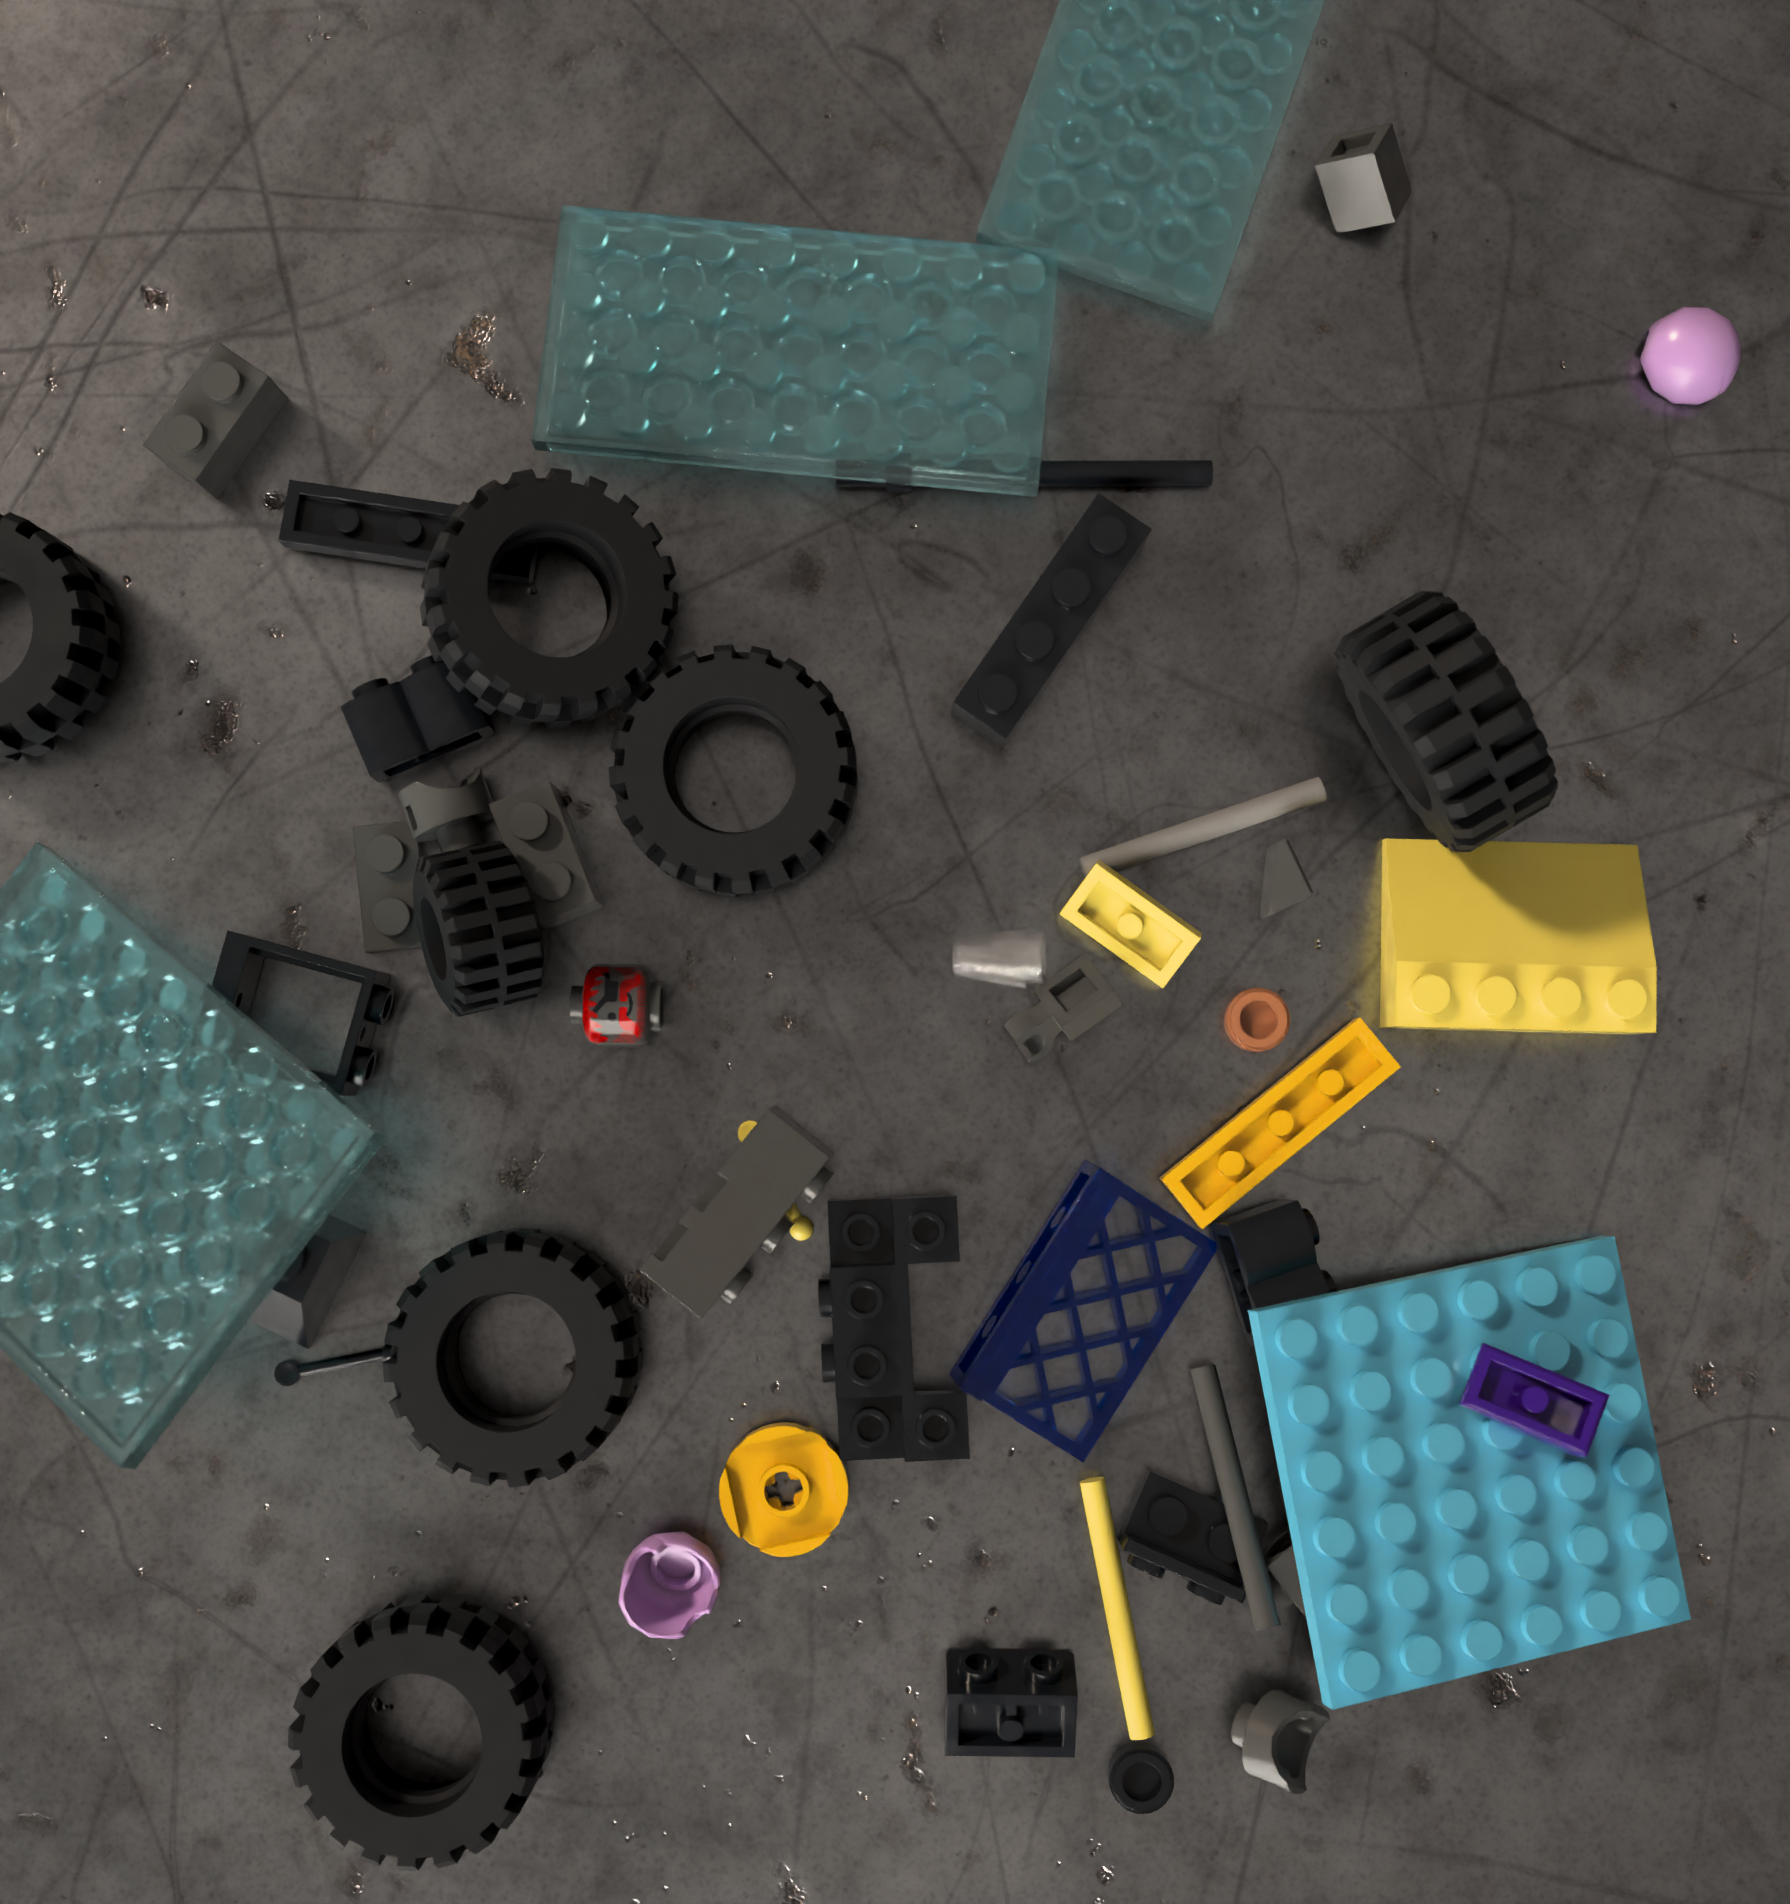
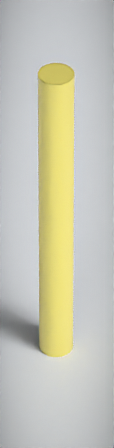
(1117, 1608)

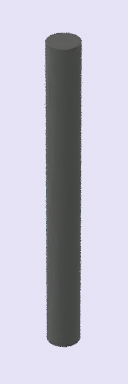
(1235, 1498)

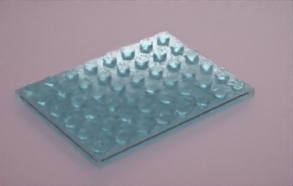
(147, 1160)

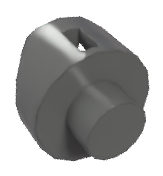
(448, 813)
(1278, 1738)

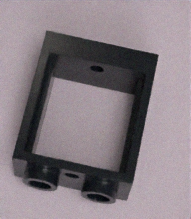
(238, 978)

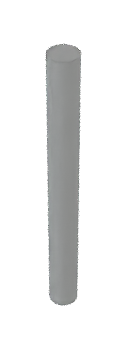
(1208, 826)

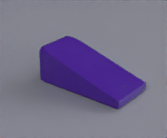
(1534, 1400)

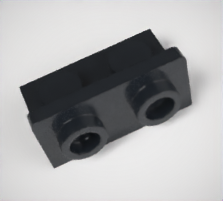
(1186, 1534)
(1010, 1703)

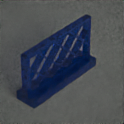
(1035, 1285)

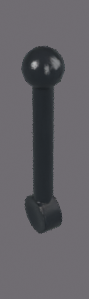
(291, 1371)

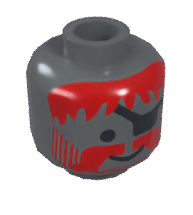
(618, 1005)

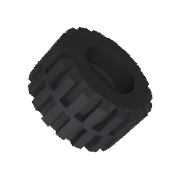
(478, 928)

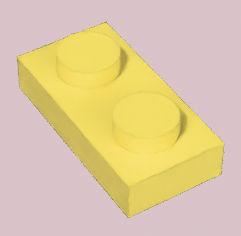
(1131, 923)

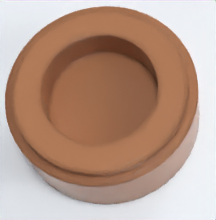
(1257, 1020)

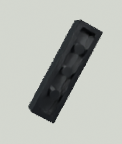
(1050, 621)

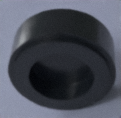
(1140, 1778)

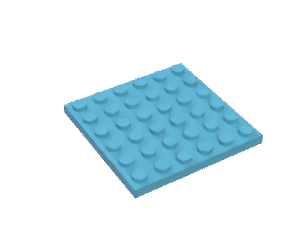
(1435, 1531)

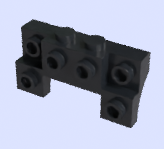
(872, 1329)

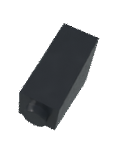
(311, 1283)

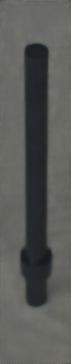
(1098, 474)

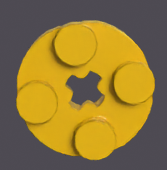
(763, 1519)

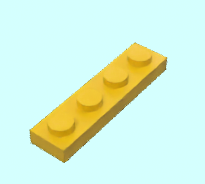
(1279, 1122)

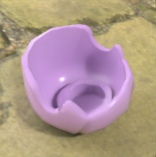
(1691, 355)
(668, 1584)

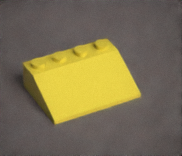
(1516, 938)

